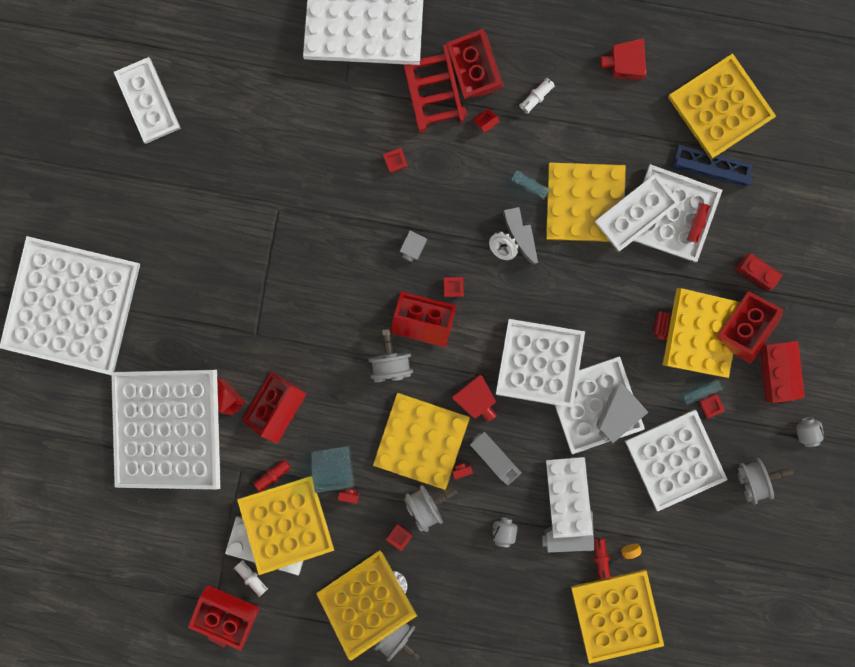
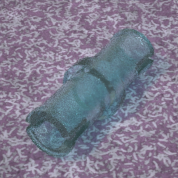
(530, 184)
(702, 391)

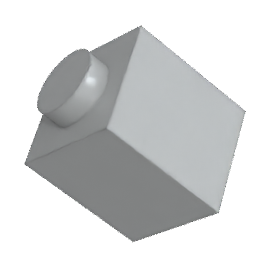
(413, 246)

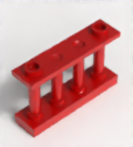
(418, 102)

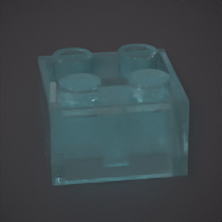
(332, 469)

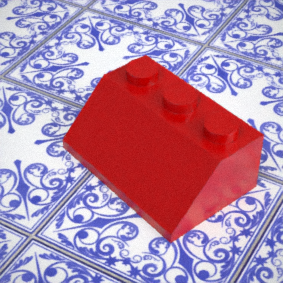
(475, 64)
(423, 319)
(750, 326)
(782, 372)
(274, 407)
(223, 617)

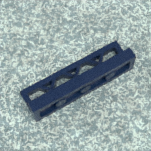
(711, 170)

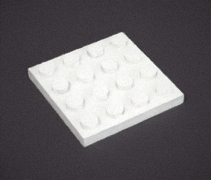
(672, 230)
(540, 363)
(591, 398)
(676, 460)

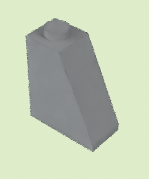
(620, 414)
(495, 458)
(583, 543)

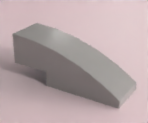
(522, 234)

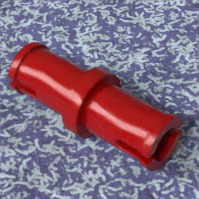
(698, 222)
(272, 475)
(601, 558)

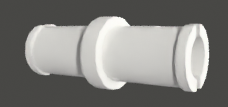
(536, 95)
(250, 578)

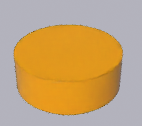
(631, 551)

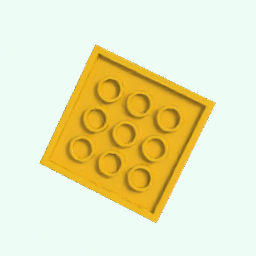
(721, 106)
(580, 197)
(694, 333)
(421, 441)
(285, 525)
(366, 605)
(617, 616)

